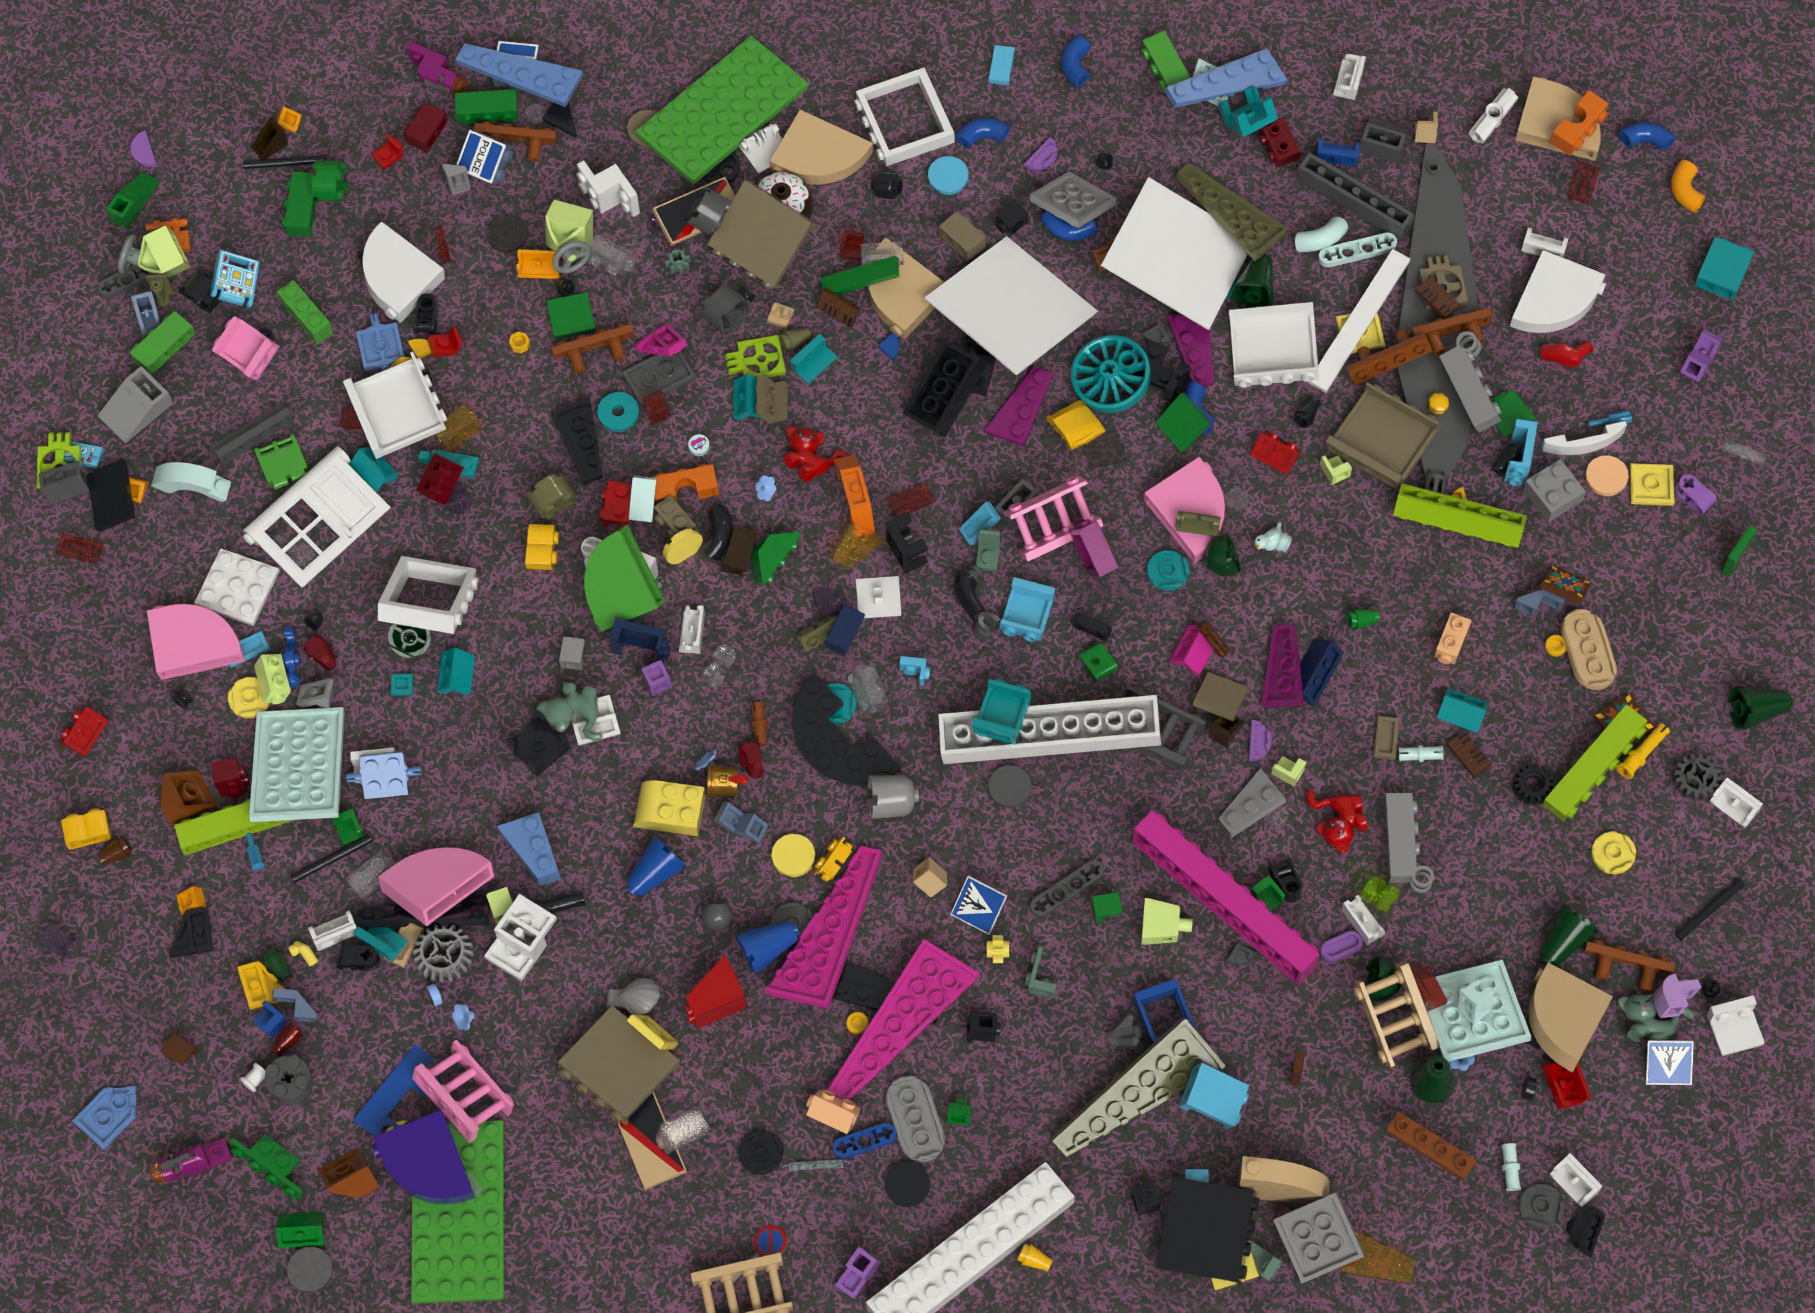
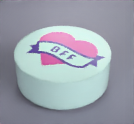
(698, 445)

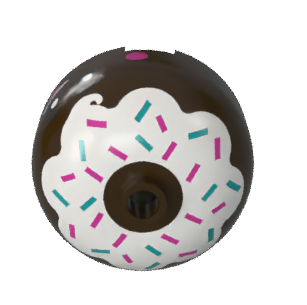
(790, 190)

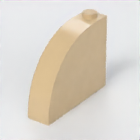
(1543, 112)
(819, 151)
(901, 299)
(1565, 1014)
(1282, 1180)

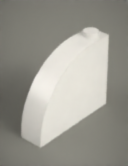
(397, 272)
(1556, 295)

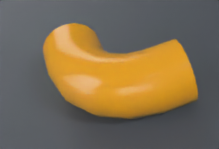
(1682, 187)

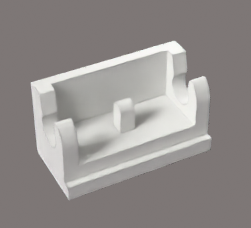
(1349, 76)
(1537, 243)
(692, 630)
(1736, 802)
(1362, 920)
(333, 931)
(1576, 1180)

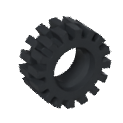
(1533, 772)

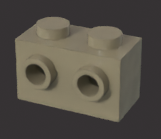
(962, 236)
(672, 517)

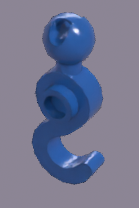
(291, 658)

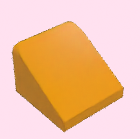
(288, 119)
(138, 488)
(190, 899)

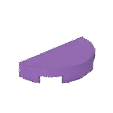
(142, 150)
(1043, 156)
(1259, 741)

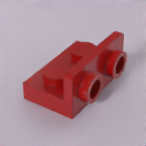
(1275, 453)
(84, 731)

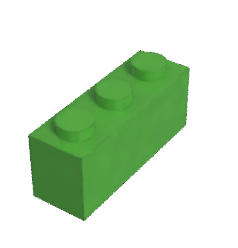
(1164, 60)
(305, 312)
(162, 342)

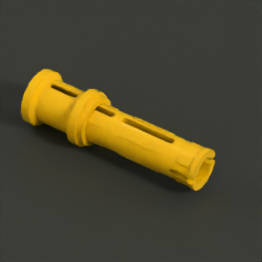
(1637, 757)

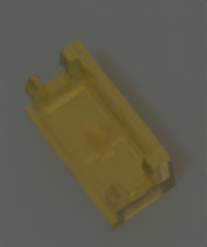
(459, 428)

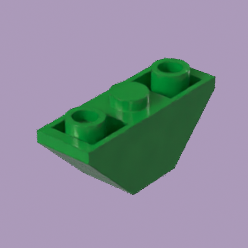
(771, 554)

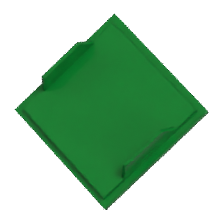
(1512, 409)

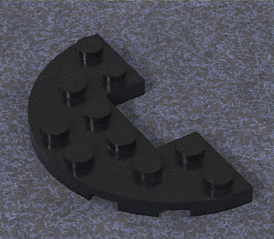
(826, 747)

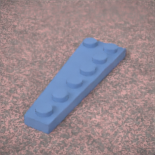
(531, 75)

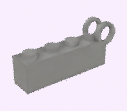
(1468, 383)
(1401, 842)

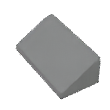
(456, 178)

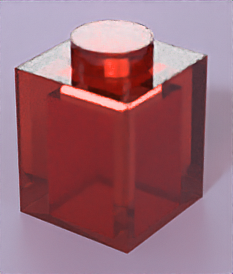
(656, 407)

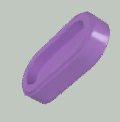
(1341, 946)

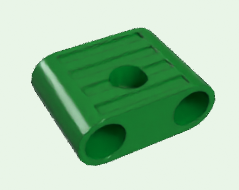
(1098, 661)

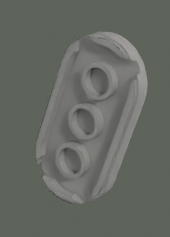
(915, 1119)

